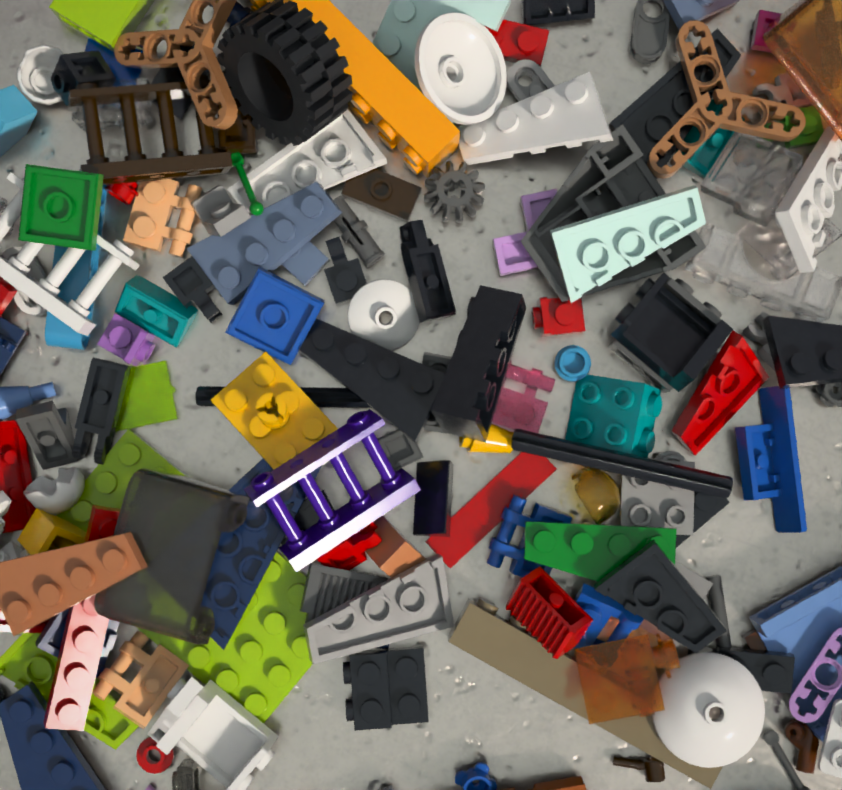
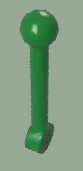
(255, 208)

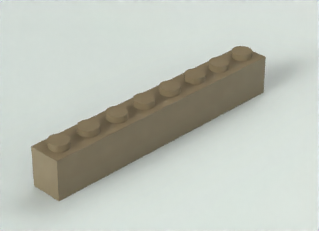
(520, 656)

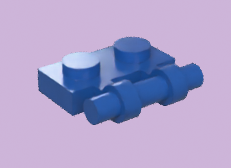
(513, 516)

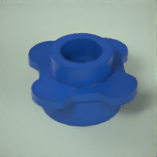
(478, 772)

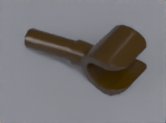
(652, 767)

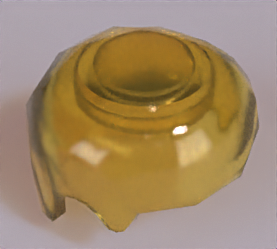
(597, 493)

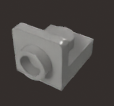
(219, 212)

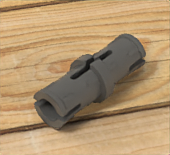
(368, 250)

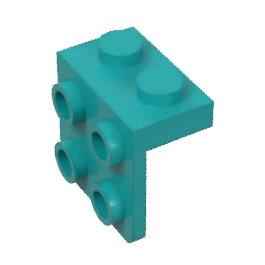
(614, 414)

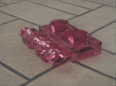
(519, 409)

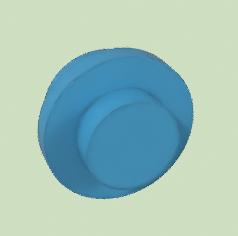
(572, 363)

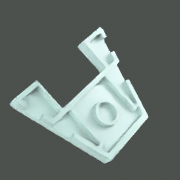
(407, 19)

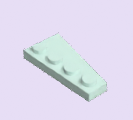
(613, 241)

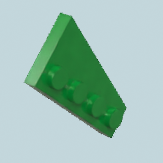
(591, 548)

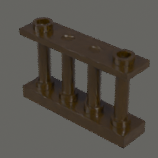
(136, 165)

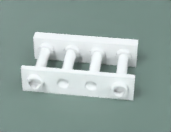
(46, 290)

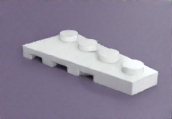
(328, 157)

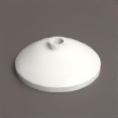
(460, 68)
(688, 696)

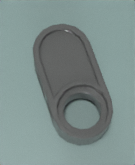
(649, 33)

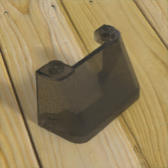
(178, 534)

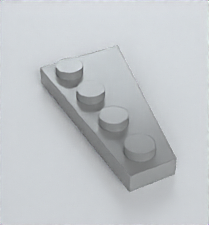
(388, 613)

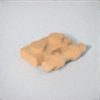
(152, 214)
(149, 687)

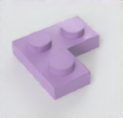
(509, 251)

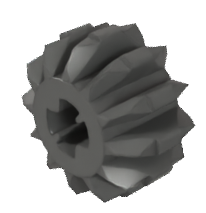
(454, 204)

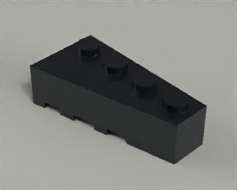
(479, 364)

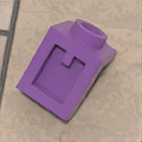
(127, 341)

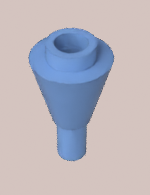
(22, 396)

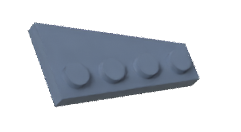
(264, 240)

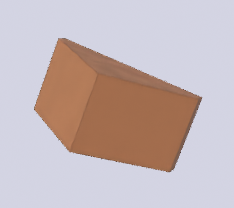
(394, 552)

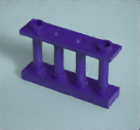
(363, 506)

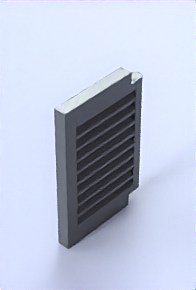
(331, 587)

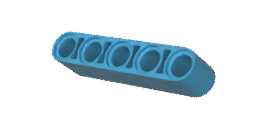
(57, 332)

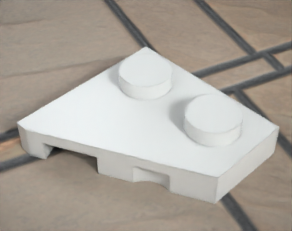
(180, 697)

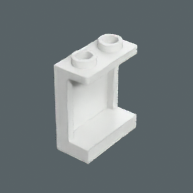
(221, 737)

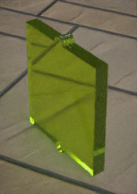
(147, 397)

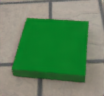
(60, 207)

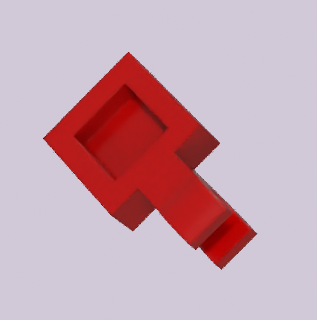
(352, 550)

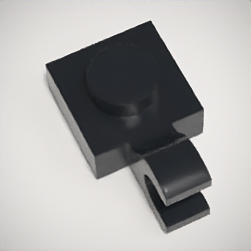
(345, 276)
(191, 286)

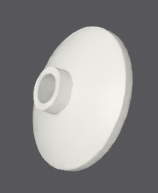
(379, 297)

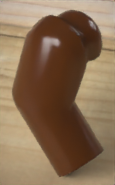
(806, 743)

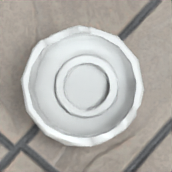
(36, 72)
(58, 494)

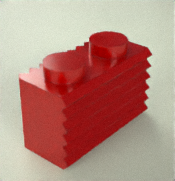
(548, 612)

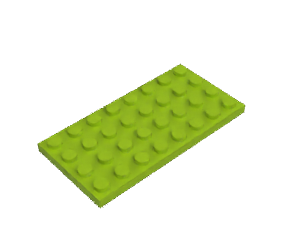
(269, 643)

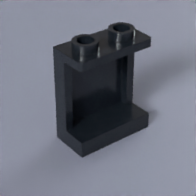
(668, 334)

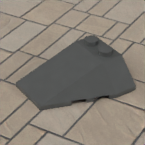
(603, 181)

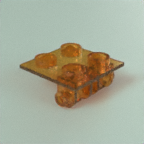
(619, 679)

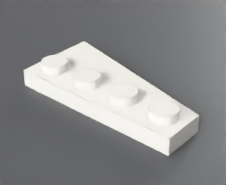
(548, 119)
(811, 200)

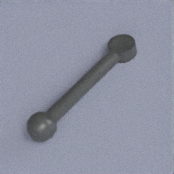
(772, 739)

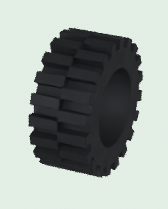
(285, 72)

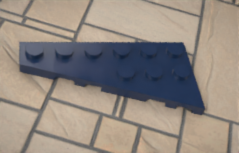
(245, 556)
(42, 755)

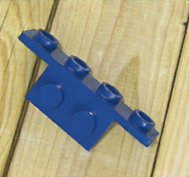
(771, 461)

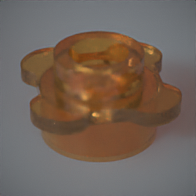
(665, 655)

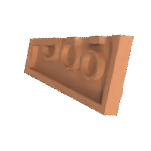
(56, 580)

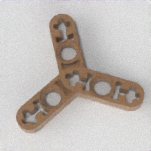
(190, 63)
(730, 114)

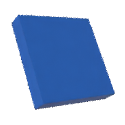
(274, 316)

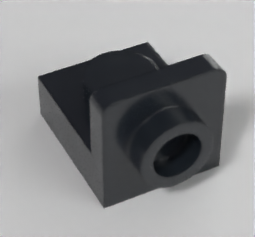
(79, 69)

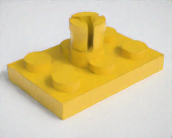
(272, 412)

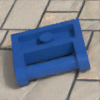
(600, 610)

